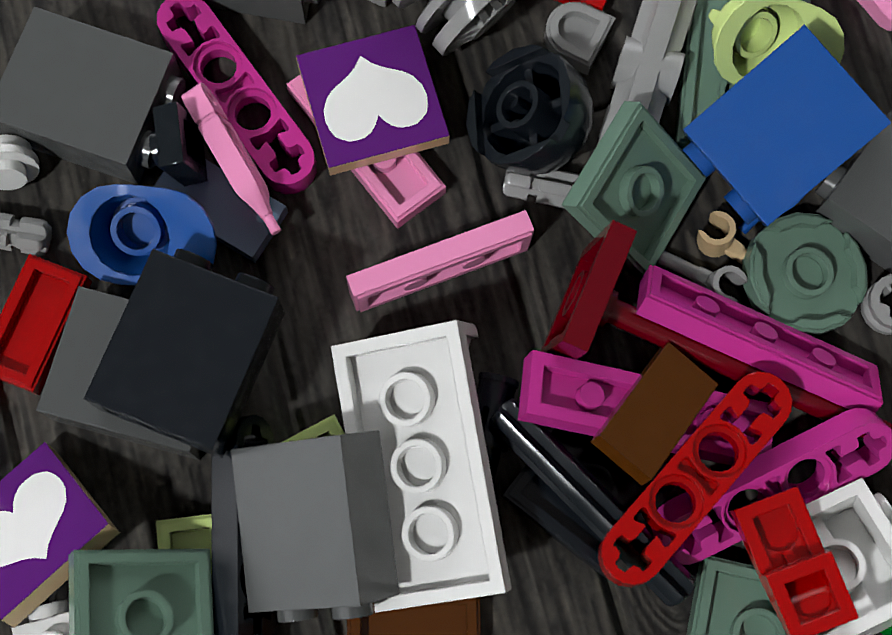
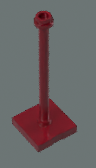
(593, 302)

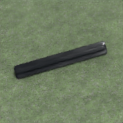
(585, 496)

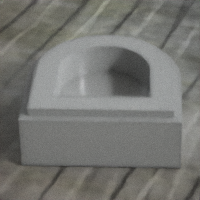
(577, 33)

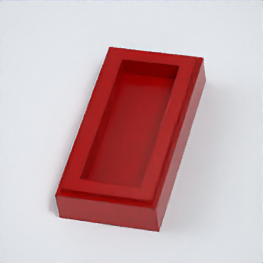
(35, 321)

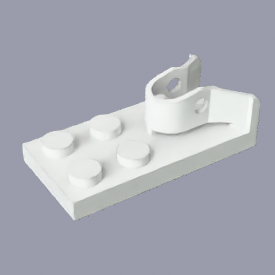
(435, 460)

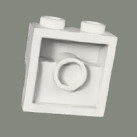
(859, 535)

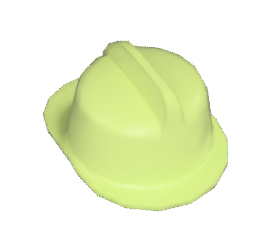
(752, 29)

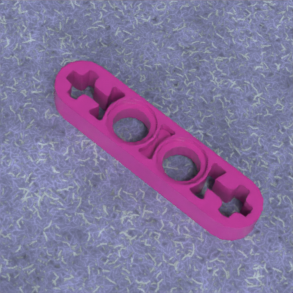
(238, 91)
(770, 472)

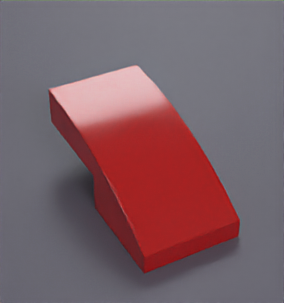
(793, 564)

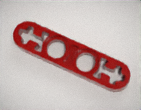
(692, 475)

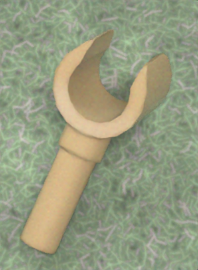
(727, 245)

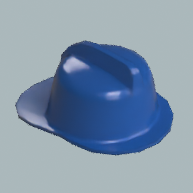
(122, 223)

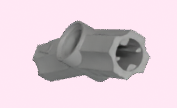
(651, 58)

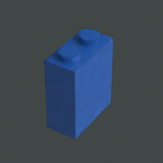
(783, 128)

